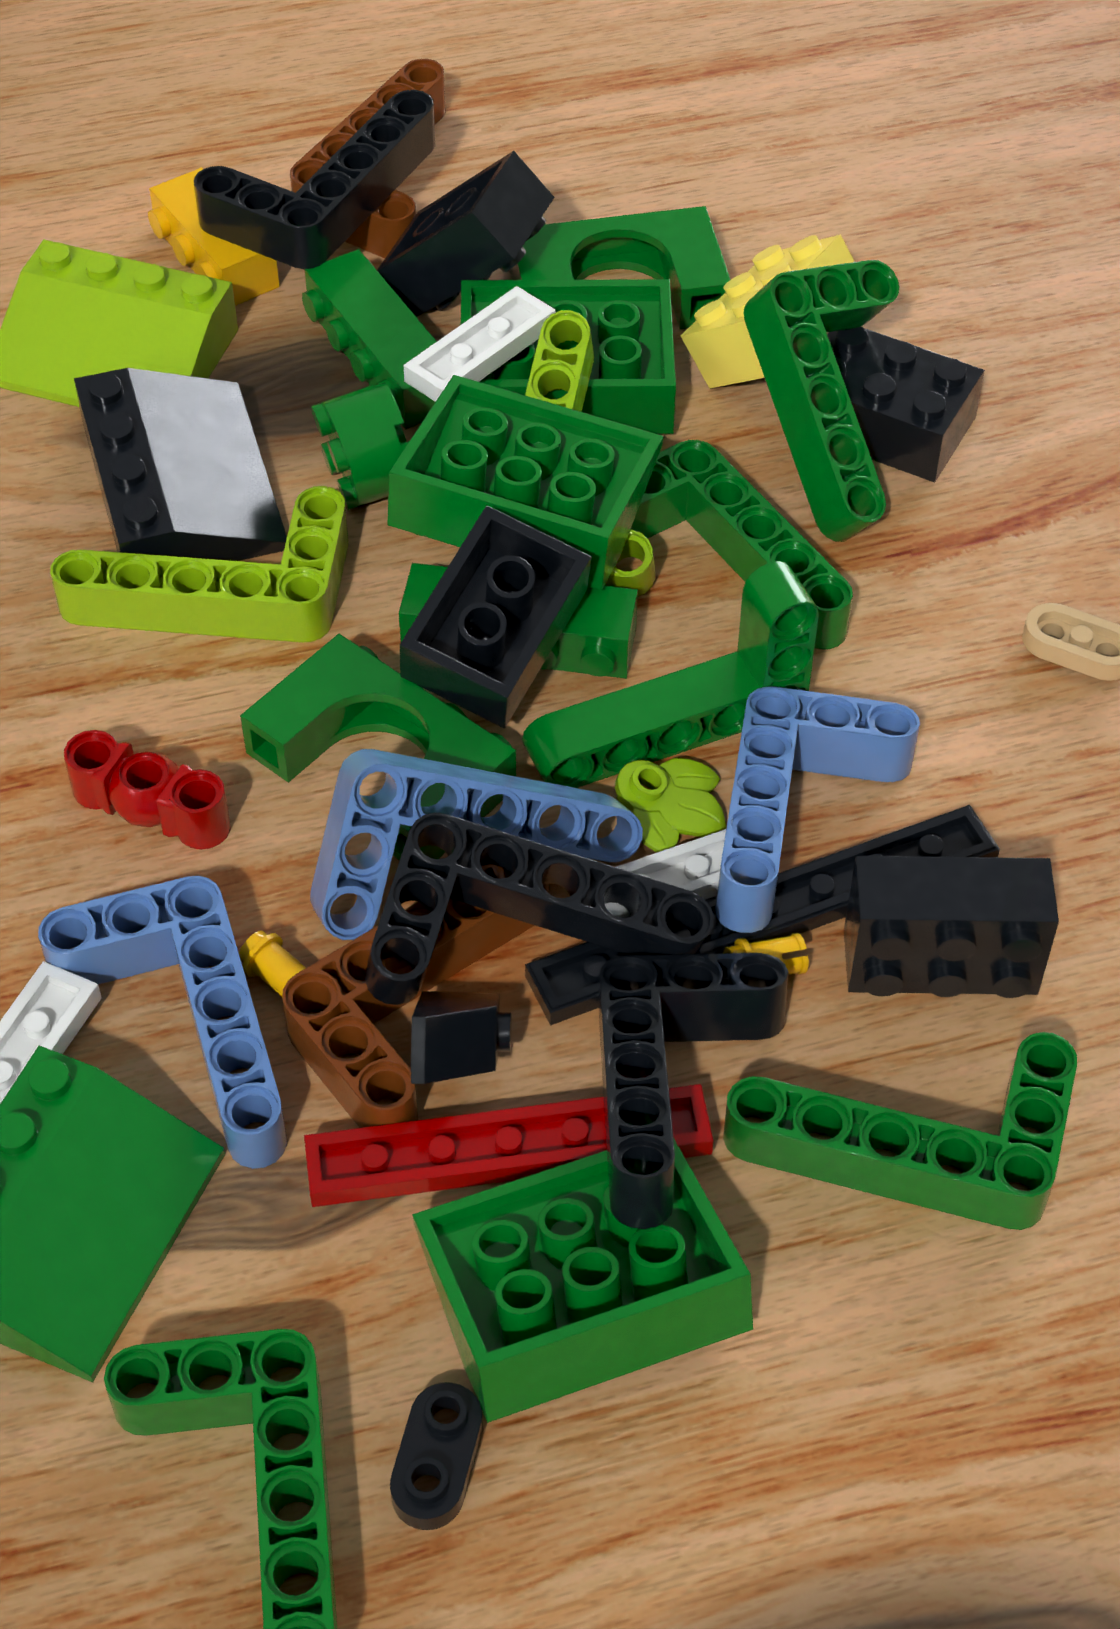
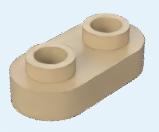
(1074, 640)

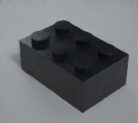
(467, 235)
(907, 399)
(494, 616)
(949, 925)

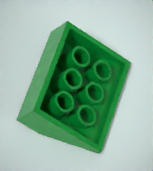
(630, 340)
(529, 460)
(87, 1207)
(566, 1296)

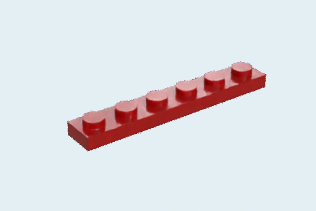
(477, 1147)

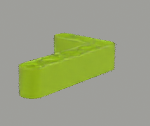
(571, 372)
(216, 596)

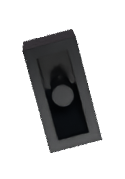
(457, 1035)

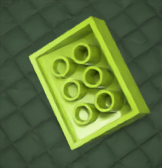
(104, 313)

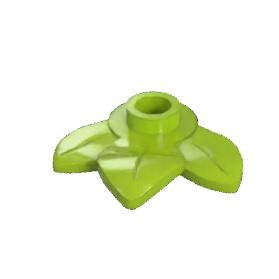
(676, 800)

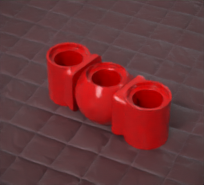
(147, 789)

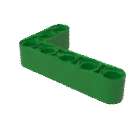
(807, 388)
(704, 489)
(689, 704)
(918, 1142)
(274, 1411)

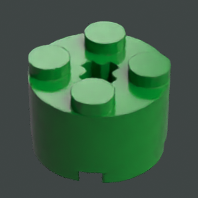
(363, 441)

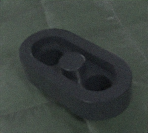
(437, 1451)

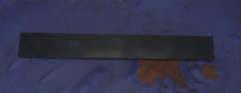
(804, 900)

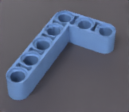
(801, 733)
(463, 797)
(190, 927)

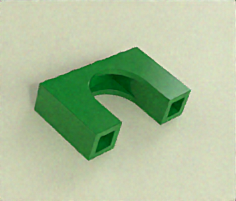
(659, 244)
(353, 692)

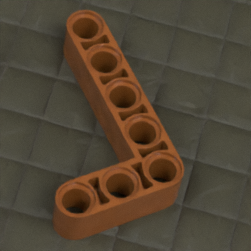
(392, 217)
(351, 1010)

